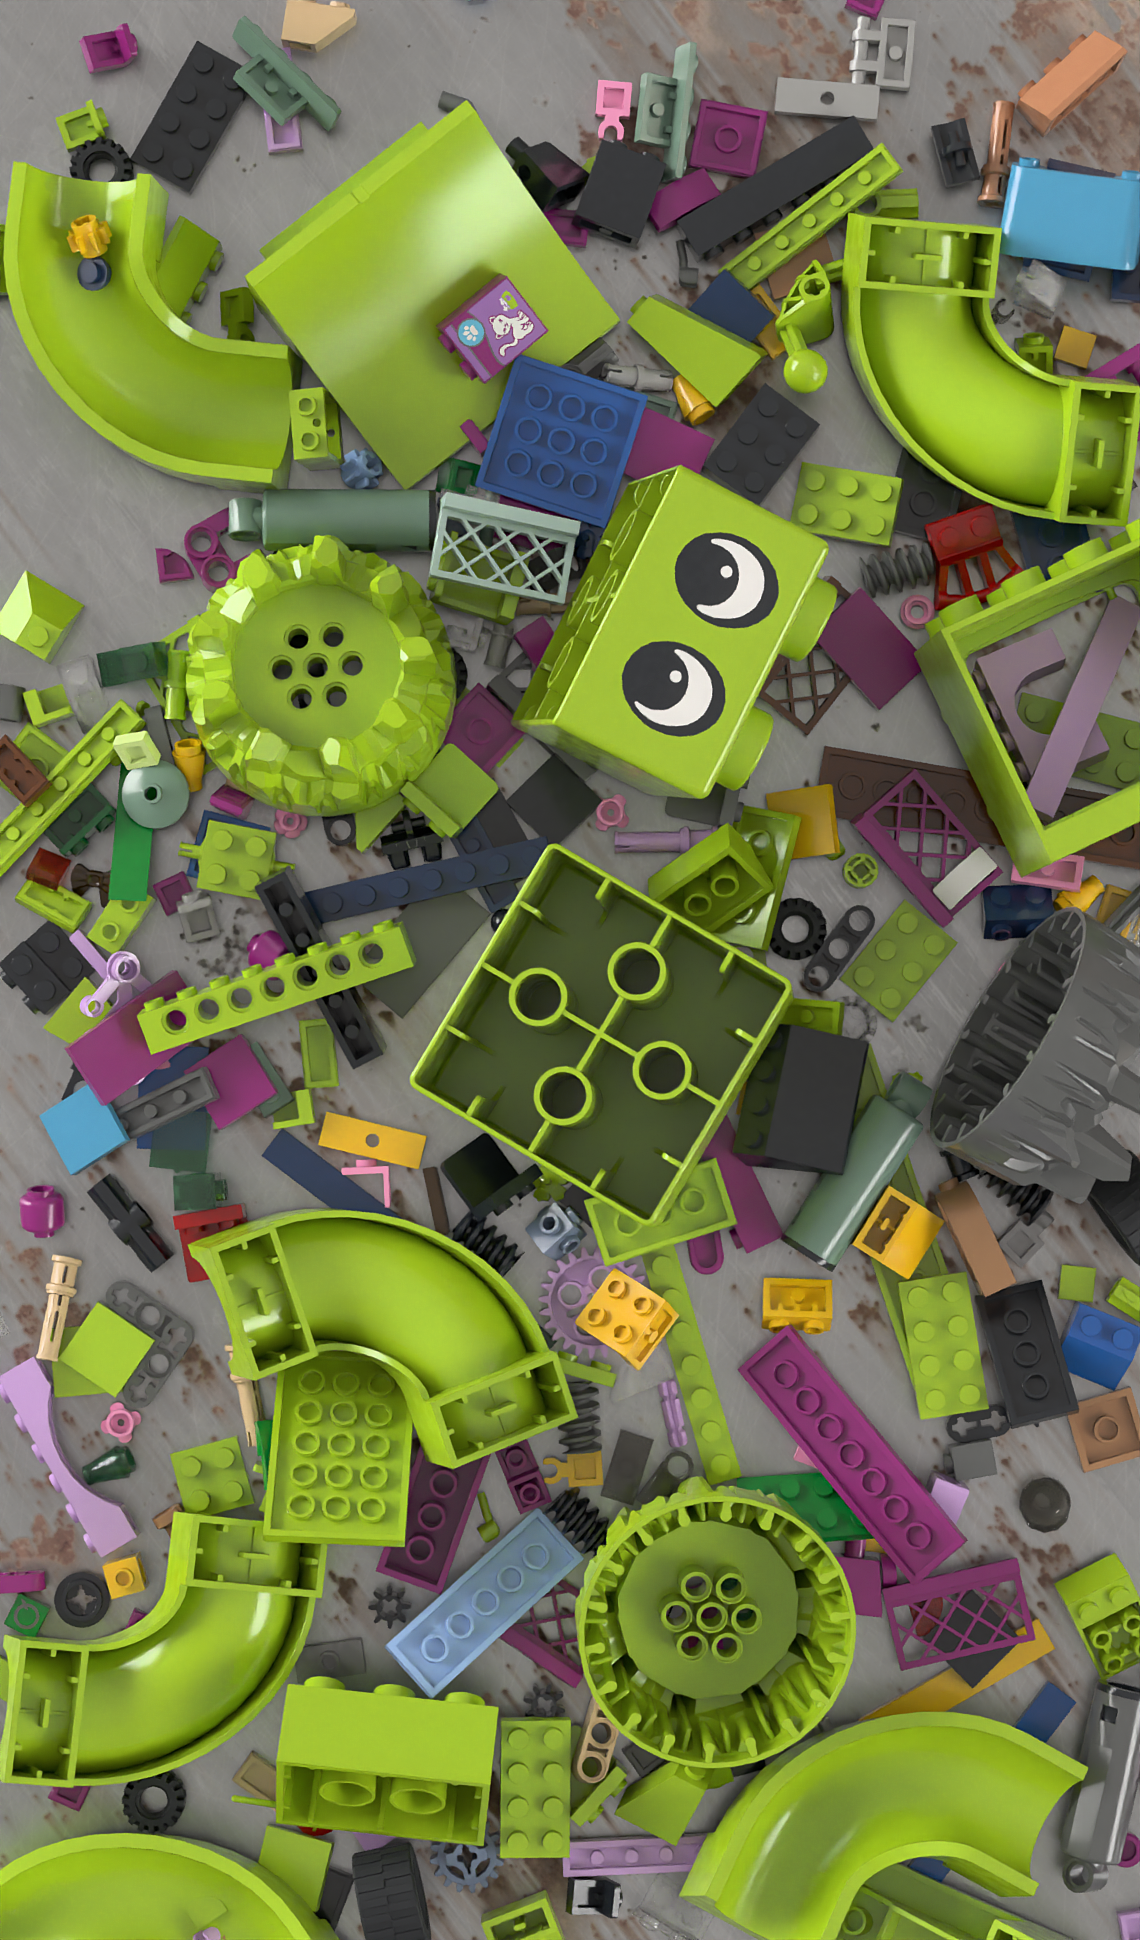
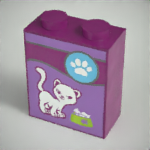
(490, 329)

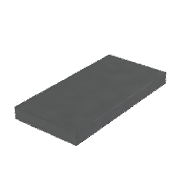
(437, 934)

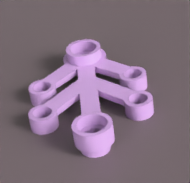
(114, 980)

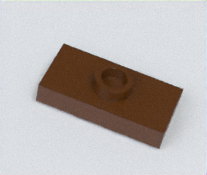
(21, 773)

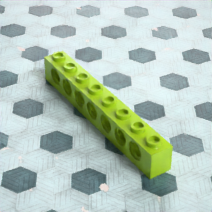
(164, 1034)

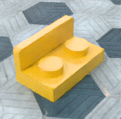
(798, 1303)

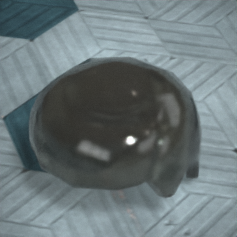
(1045, 1504)

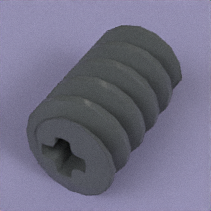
(897, 570)
(580, 1430)

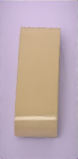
(590, 1748)

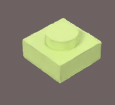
(136, 750)

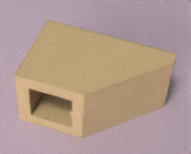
(315, 25)

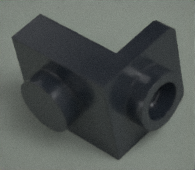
(593, 1896)

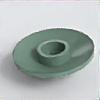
(171, 798)

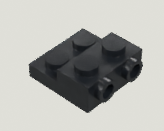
(45, 968)

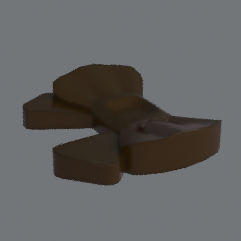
(82, 878)

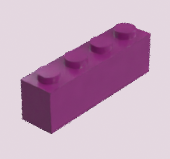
(753, 1213)

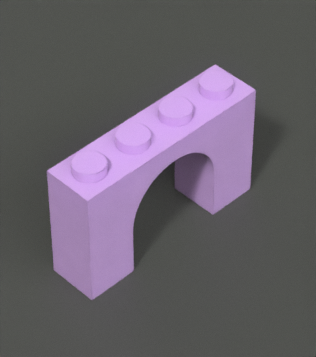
(1003, 675)

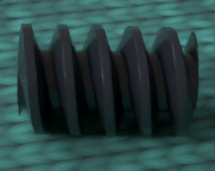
(1028, 1196)
(485, 1244)
(579, 1520)

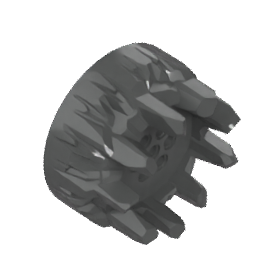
(1047, 1060)

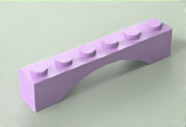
(103, 1518)

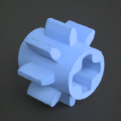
(361, 469)

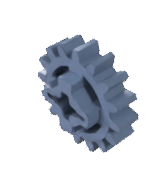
(452, 1857)

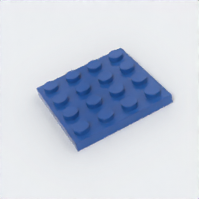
(561, 440)

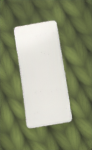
(964, 877)

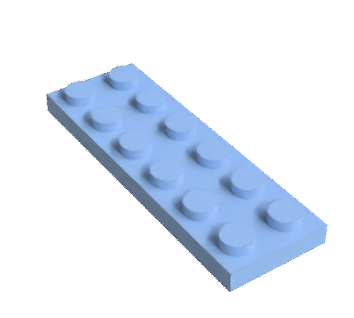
(483, 1603)

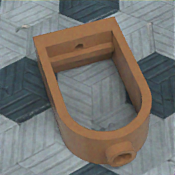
(973, 1237)

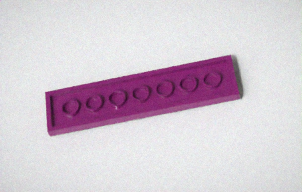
(852, 1455)

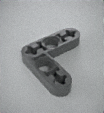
(159, 1332)

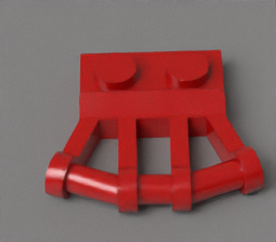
(962, 538)

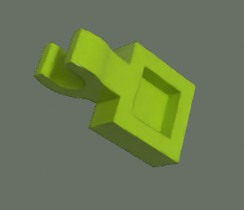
(237, 312)

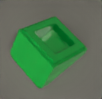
(456, 475)

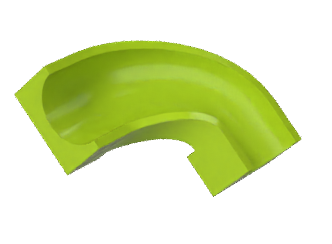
(124, 356)
(404, 1300)
(872, 1798)

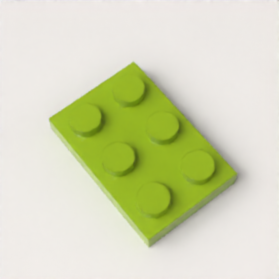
(847, 504)
(898, 961)

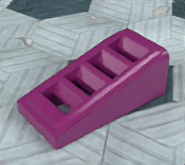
(232, 801)

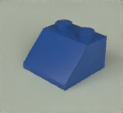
(1098, 1345)

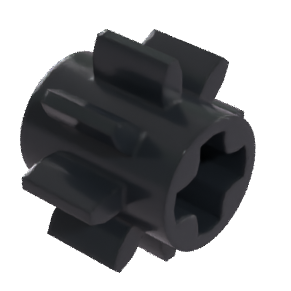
(390, 1616)
(547, 1694)

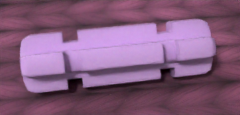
(672, 1413)

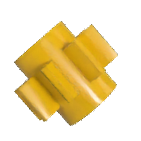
(89, 236)

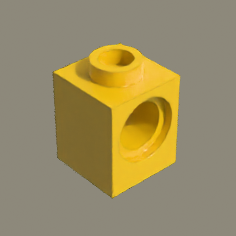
(125, 1575)

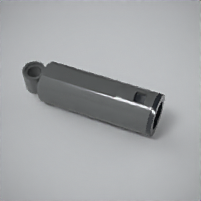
(1105, 1798)

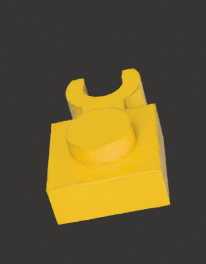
(579, 1468)

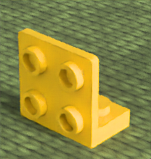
(627, 1318)

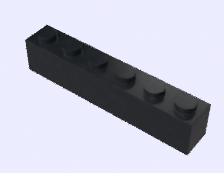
(772, 191)
(301, 929)

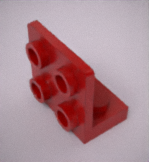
(202, 1224)

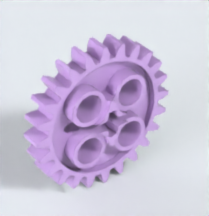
(577, 1273)

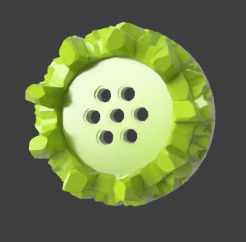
(321, 755)
(702, 1700)

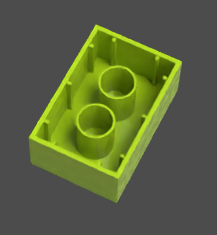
(385, 1762)

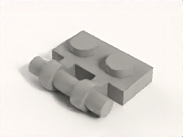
(894, 52)

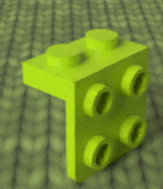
(449, 791)
(587, 1798)

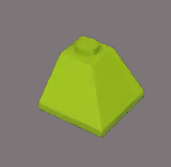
(38, 617)

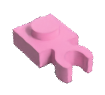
(613, 104)

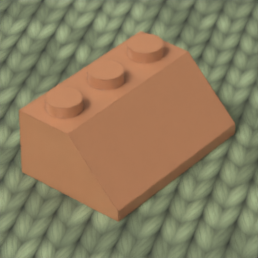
(1069, 81)

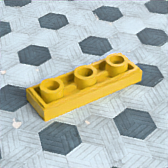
(351, 1136)

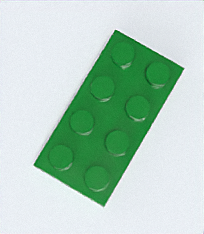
(814, 1501)

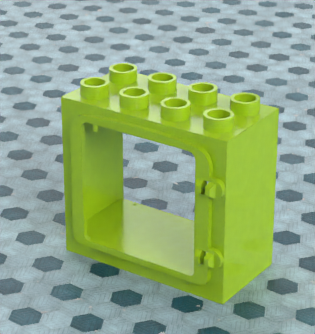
(969, 628)

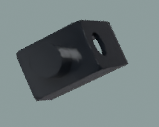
(546, 173)

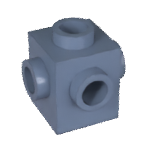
(557, 1230)

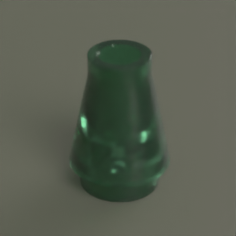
(110, 1466)

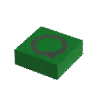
(27, 1615)

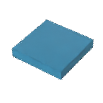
(83, 1130)

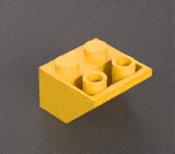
(897, 1232)

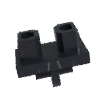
(955, 152)
(410, 835)

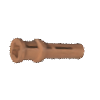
(996, 170)

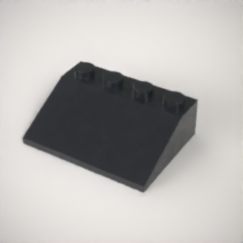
(801, 1101)

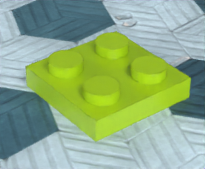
(212, 1477)

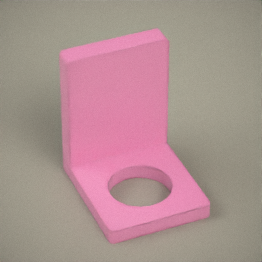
(370, 1167)

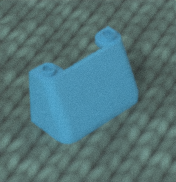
(1071, 216)

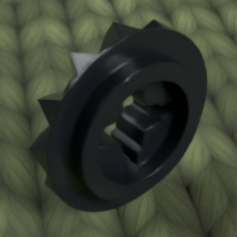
(72, 1612)

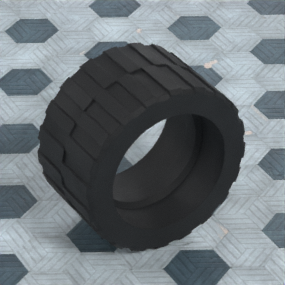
(1119, 1208)
(390, 1894)

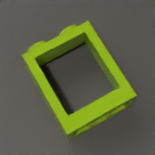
(312, 416)

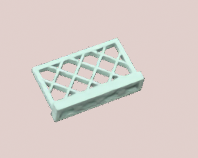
(512, 520)

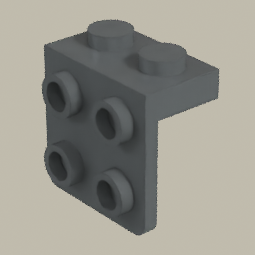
(714, 810)

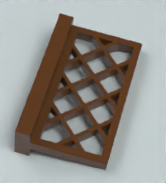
(782, 661)

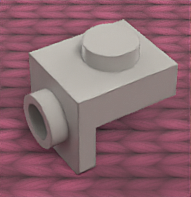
(197, 916)

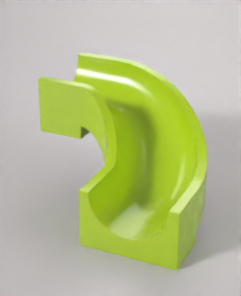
(961, 395)
(176, 1678)
(140, 1891)

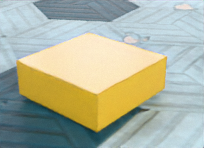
(1074, 347)

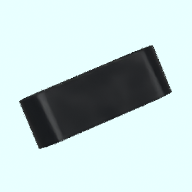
(853, 940)

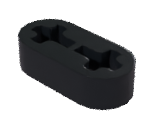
(979, 1431)

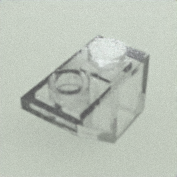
(1038, 289)

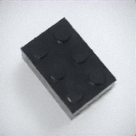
(760, 446)

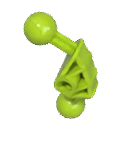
(806, 319)

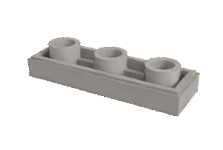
(804, 97)

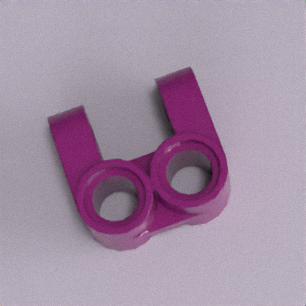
(204, 561)

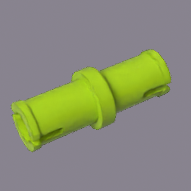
(176, 685)

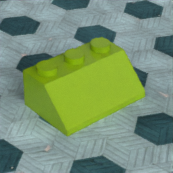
(185, 265)
(712, 880)

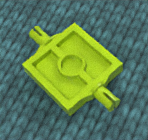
(234, 858)

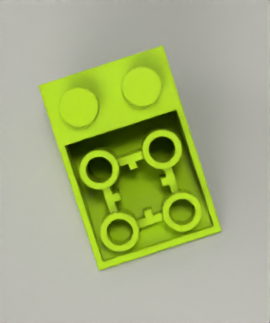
(1105, 1614)
(523, 1920)

